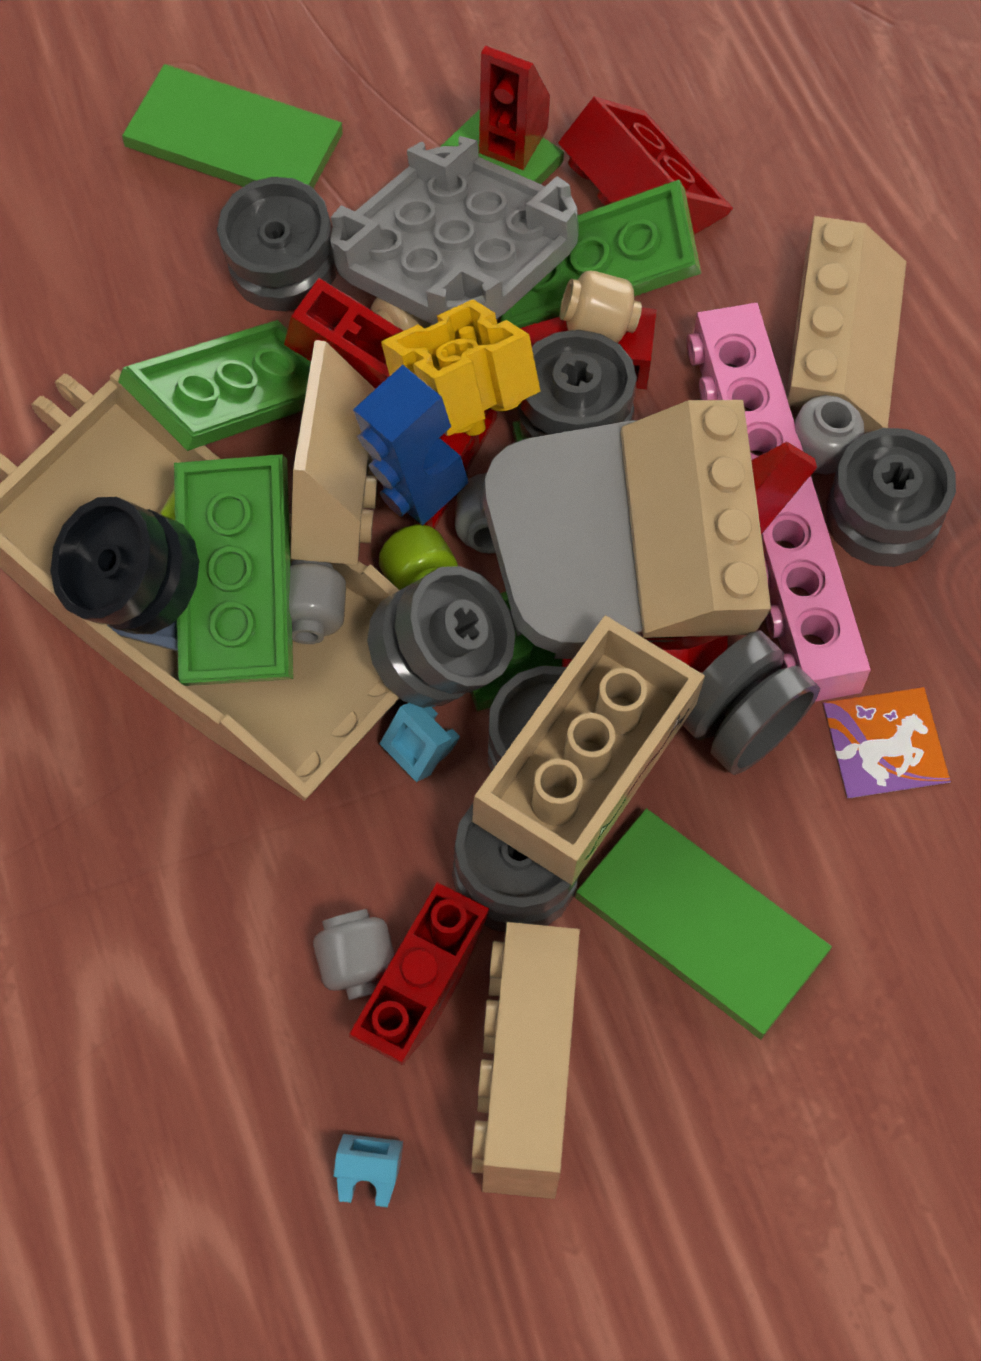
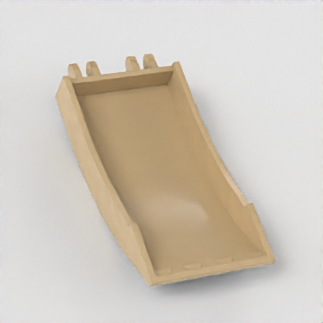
(117, 449)

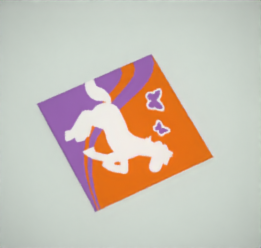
(886, 742)

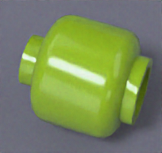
(414, 554)

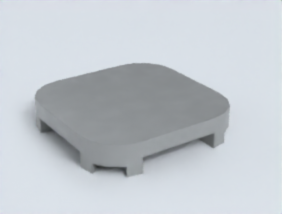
(454, 233)
(563, 535)

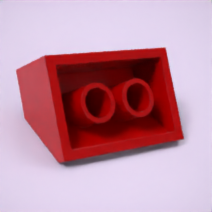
(631, 154)

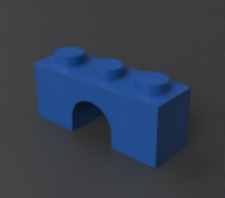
(402, 434)

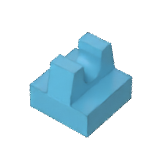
(418, 740)
(367, 1160)

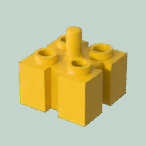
(468, 363)

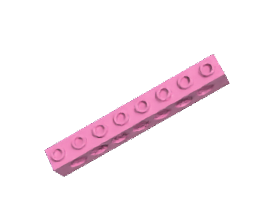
(840, 665)

